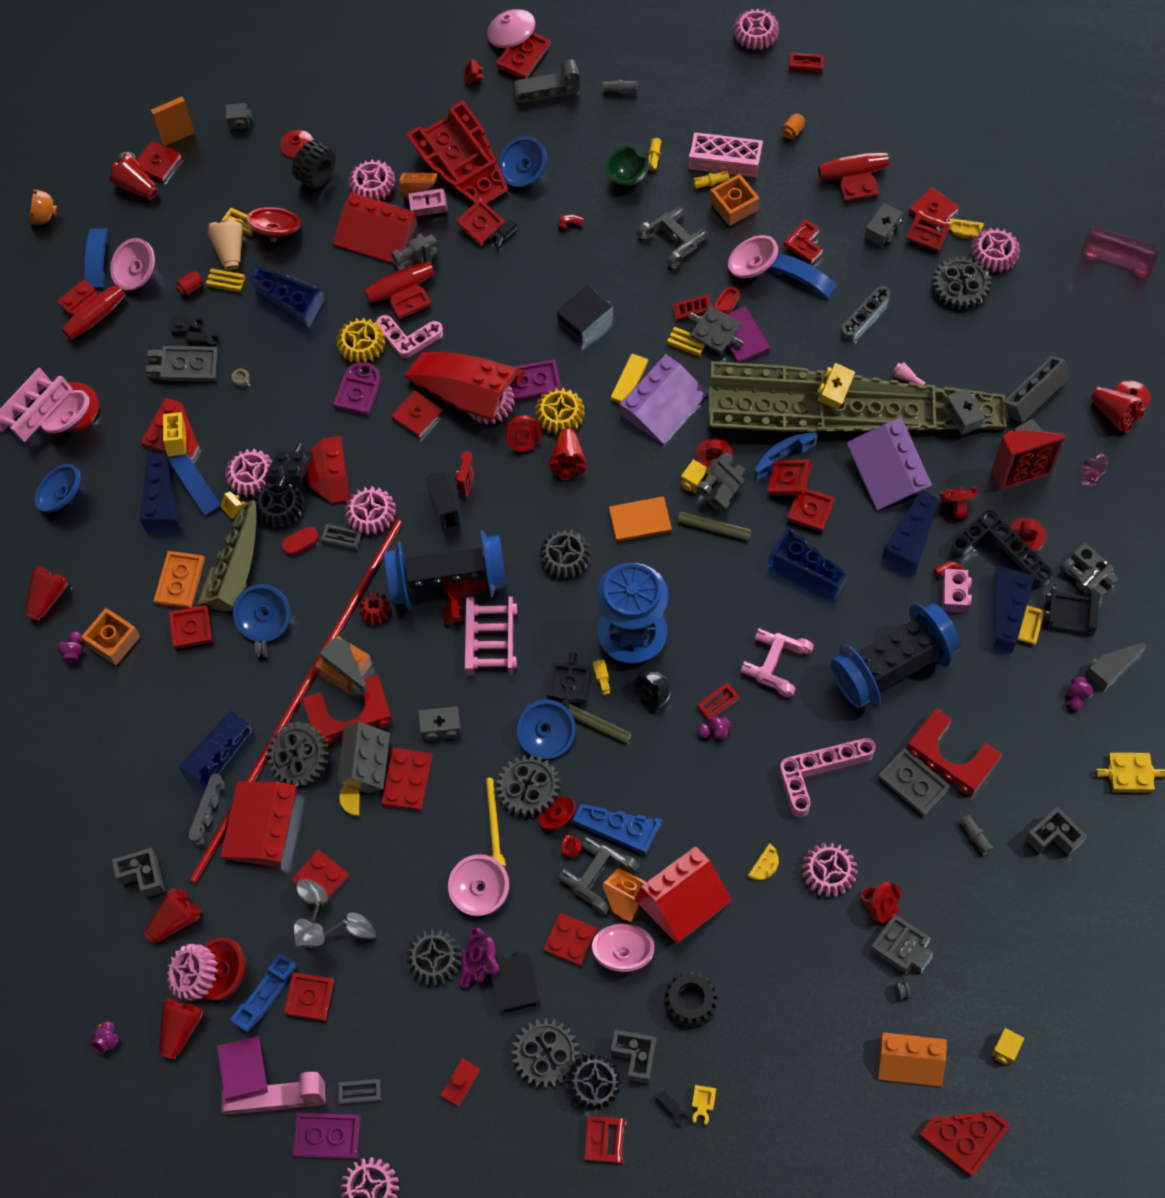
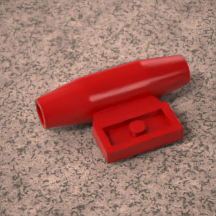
(855, 174)
(403, 289)
(88, 307)

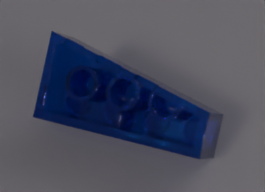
(291, 295)
(158, 496)
(911, 534)
(806, 564)
(1010, 602)
(215, 750)

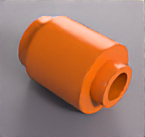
(793, 126)

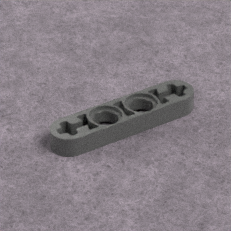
(866, 313)

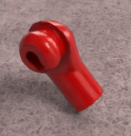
(563, 220)
(938, 571)

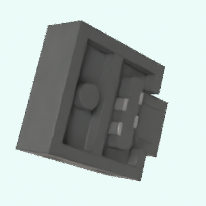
(903, 946)

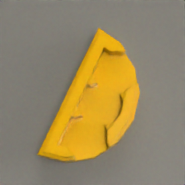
(965, 229)
(350, 800)
(766, 865)

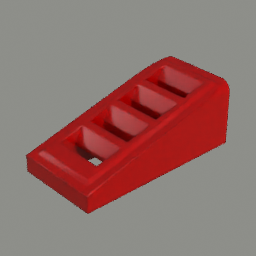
(695, 302)

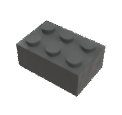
(363, 757)

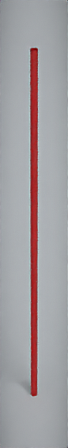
(300, 693)

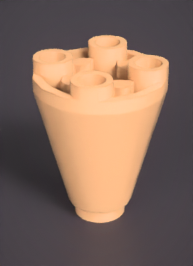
(227, 242)

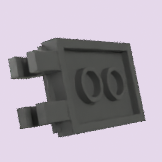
(183, 363)

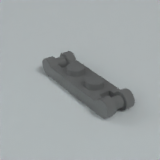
(203, 814)

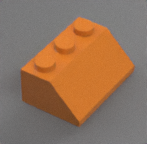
(912, 1059)

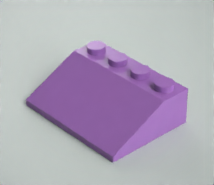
(663, 400)
(889, 464)

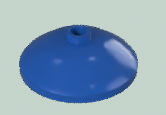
(517, 156)
(57, 488)
(249, 614)
(555, 738)

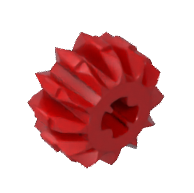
(374, 608)

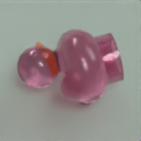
(1095, 467)

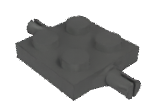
(716, 329)

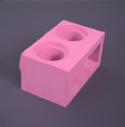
(428, 202)
(951, 590)

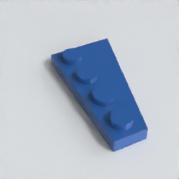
(627, 830)

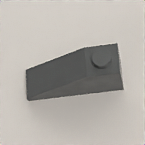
(341, 659)
(1112, 665)

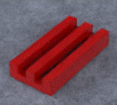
(806, 65)
(705, 712)

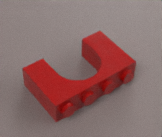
(374, 714)
(965, 776)

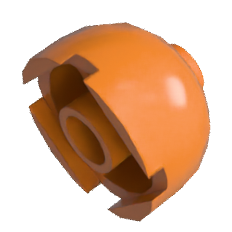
(41, 208)

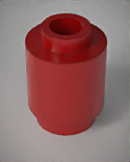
(189, 283)

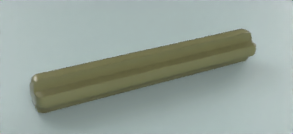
(715, 526)
(599, 724)

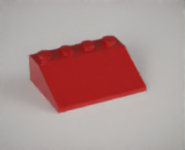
(374, 227)
(1025, 457)
(259, 823)
(684, 895)

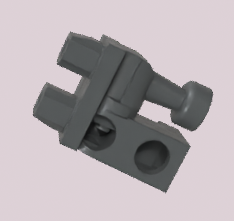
(419, 251)
(726, 478)
(1095, 571)

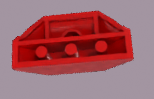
(328, 470)

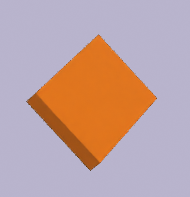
(173, 121)
(640, 519)
(179, 580)

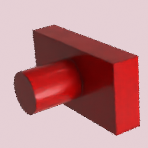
(460, 1082)

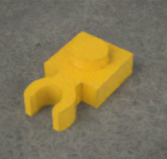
(703, 1101)

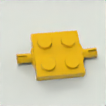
(1131, 773)

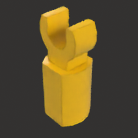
(602, 676)

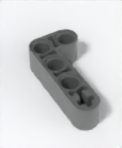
(548, 85)

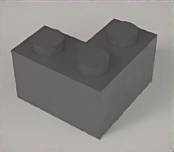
(1056, 828)
(140, 867)
(637, 1048)

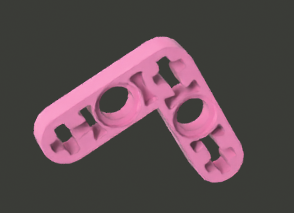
(404, 341)

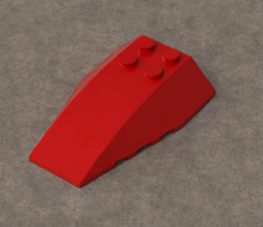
(461, 154)
(465, 380)

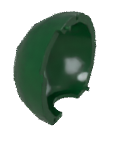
(626, 166)

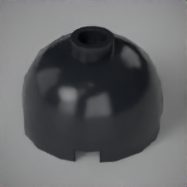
(652, 689)

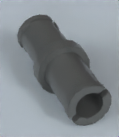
(620, 86)
(976, 835)

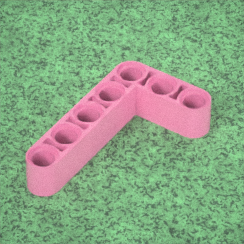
(819, 766)
(306, 1093)

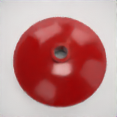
(273, 222)
(229, 967)

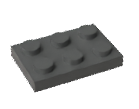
(914, 781)

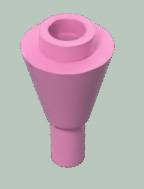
(904, 373)

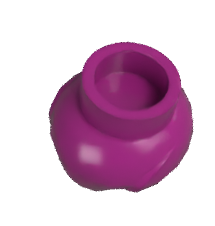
(71, 649)
(1078, 690)
(718, 727)
(103, 1038)

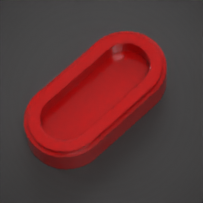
(727, 300)
(300, 541)

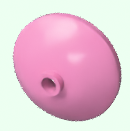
(510, 28)
(753, 256)
(132, 264)
(67, 413)
(469, 875)
(623, 947)

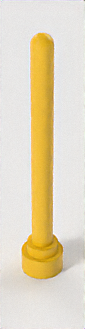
(493, 822)

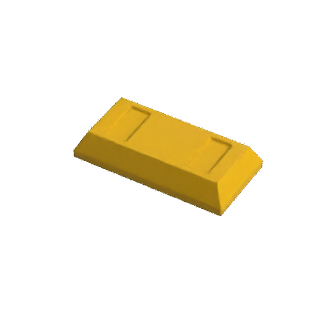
(1031, 625)

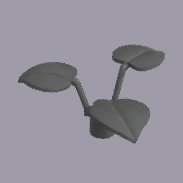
(311, 934)

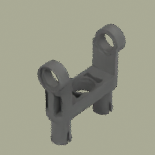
(667, 223)
(603, 855)

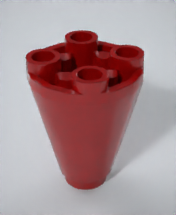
(132, 177)
(1118, 407)
(567, 456)
(43, 592)
(171, 916)
(177, 1026)

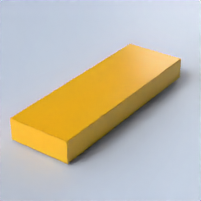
(630, 377)

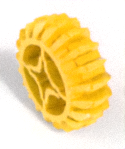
(358, 335)
(551, 405)

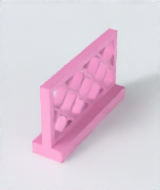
(718, 163)

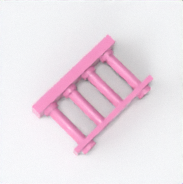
(39, 410)
(473, 644)

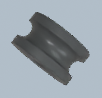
(261, 648)
(903, 990)

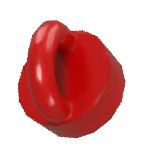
(570, 846)

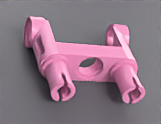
(764, 673)

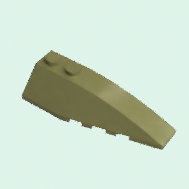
(230, 574)

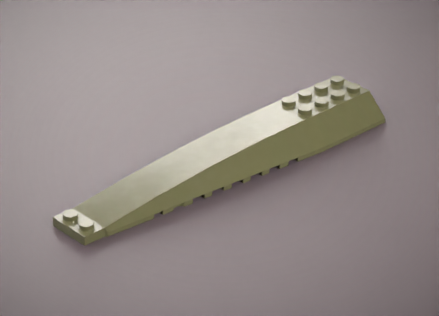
(787, 402)

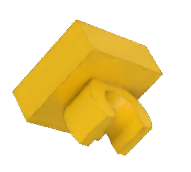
(231, 504)

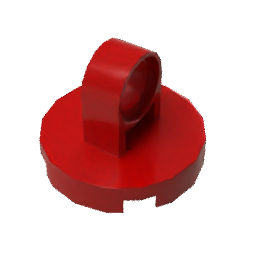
(522, 433)
(711, 449)
(959, 497)
(1031, 532)
(883, 902)

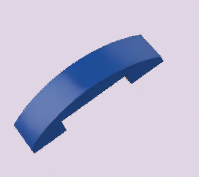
(95, 257)
(804, 273)
(801, 442)
(194, 483)
(265, 994)

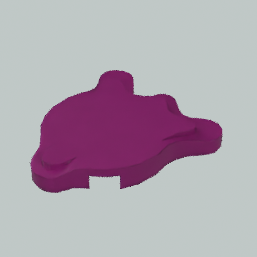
(478, 958)

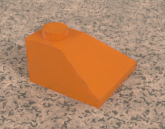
(416, 182)
(620, 891)

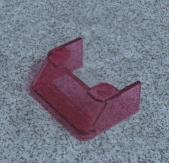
(1120, 250)

